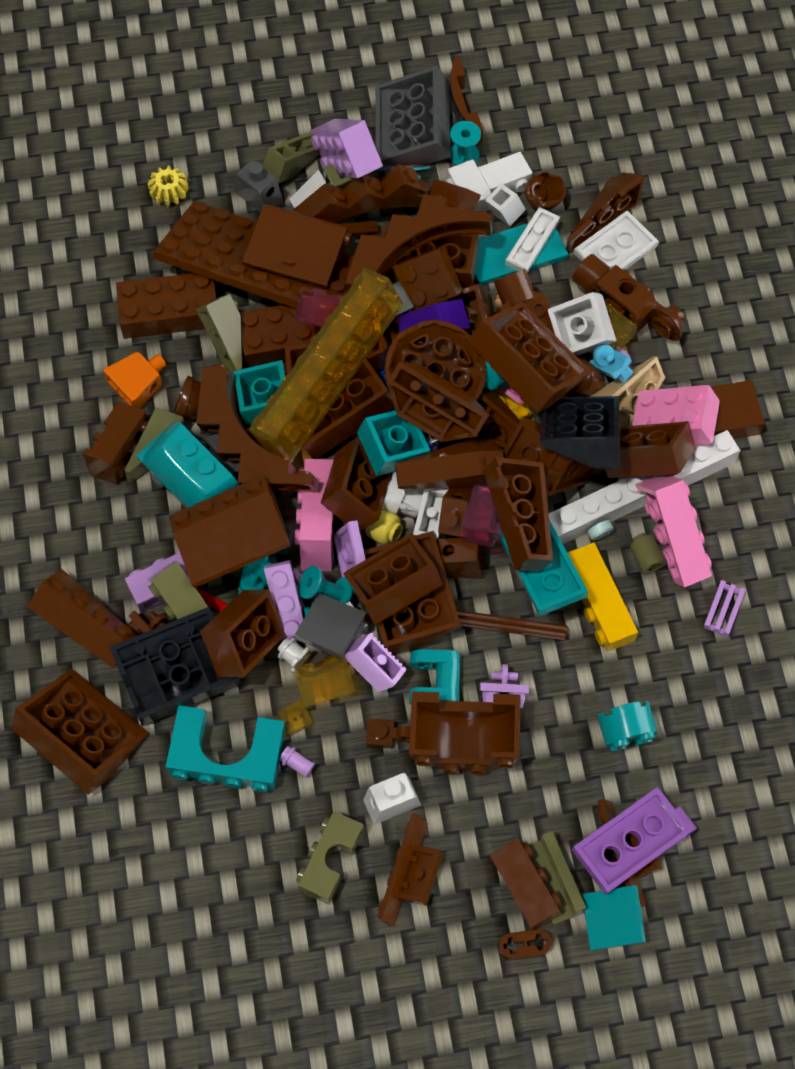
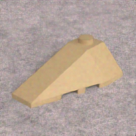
(644, 377)

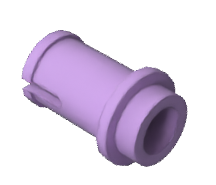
(296, 761)

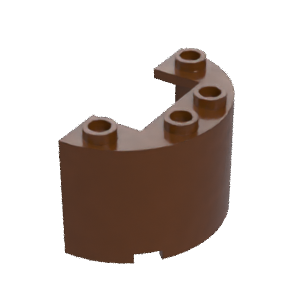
(465, 733)

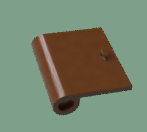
(296, 245)

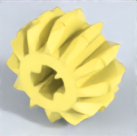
(168, 186)

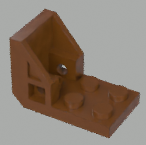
(560, 471)

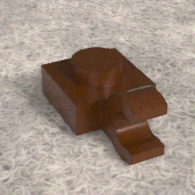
(382, 733)

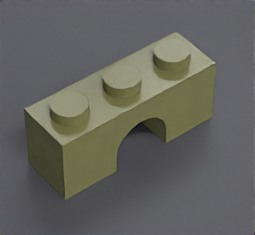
(338, 835)

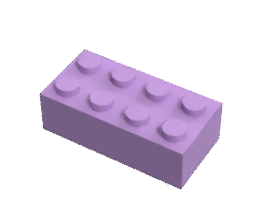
(347, 147)

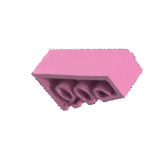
(315, 520)
(676, 528)

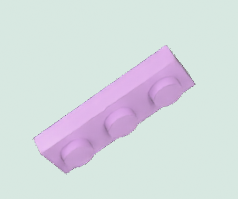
(285, 596)

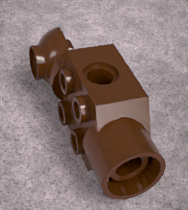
(517, 289)
(628, 297)

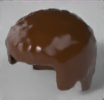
(545, 190)

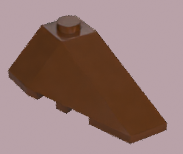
(449, 467)

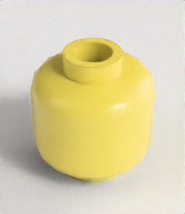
(386, 529)

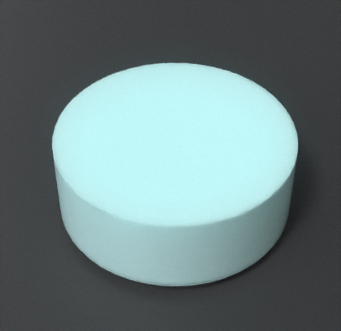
(600, 530)

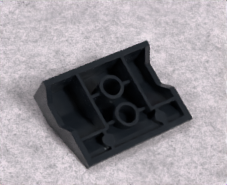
(169, 668)

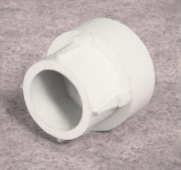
(402, 500)

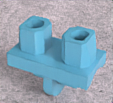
(612, 363)

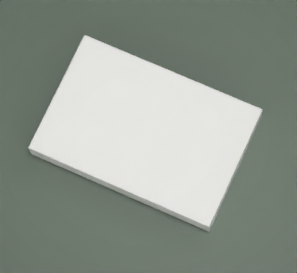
(619, 242)

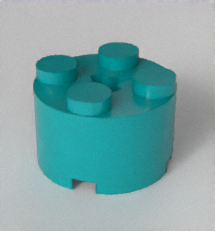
(627, 725)

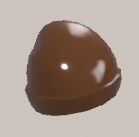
(589, 385)
(188, 399)

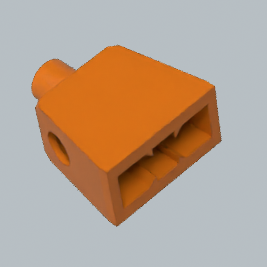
(135, 378)

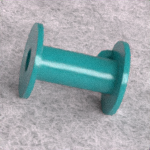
(465, 137)
(312, 583)

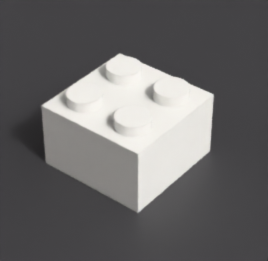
(582, 323)

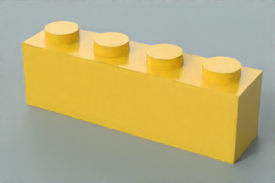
(604, 604)

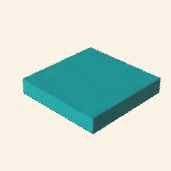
(614, 918)

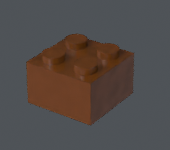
(428, 277)

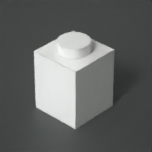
(505, 204)

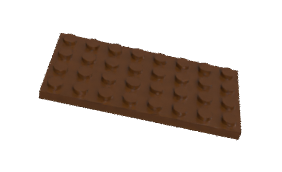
(214, 246)

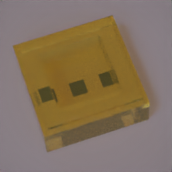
(295, 718)

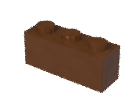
(527, 883)

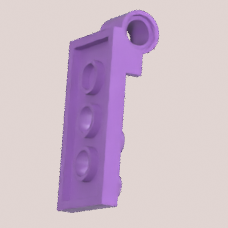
(656, 828)

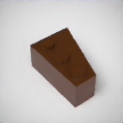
(116, 443)

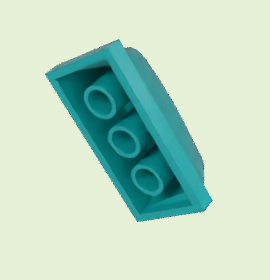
(185, 466)

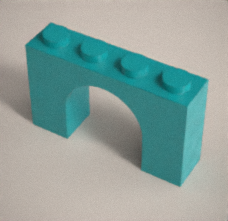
(255, 770)

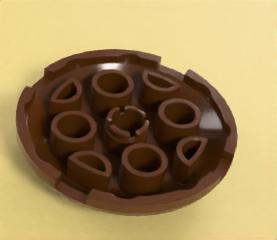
(441, 347)

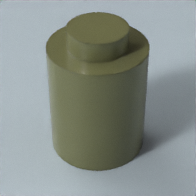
(647, 553)

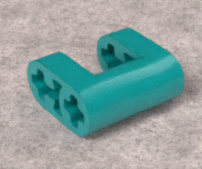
(447, 672)

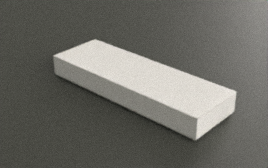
(532, 240)

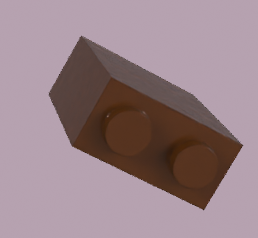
(738, 410)

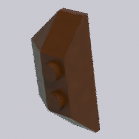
(434, 403)

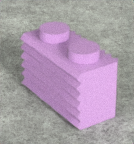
(374, 662)

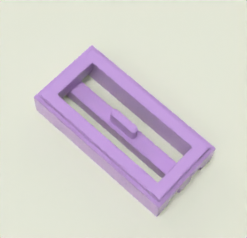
(731, 590)

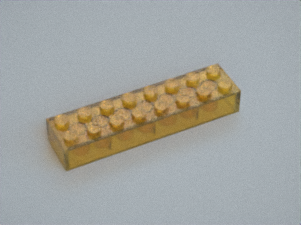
(327, 365)

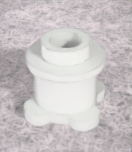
(293, 653)

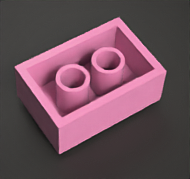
(680, 404)

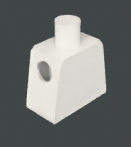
(390, 798)

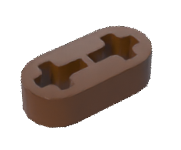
(525, 952)

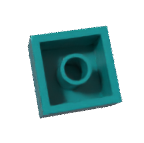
(256, 386)
(390, 441)

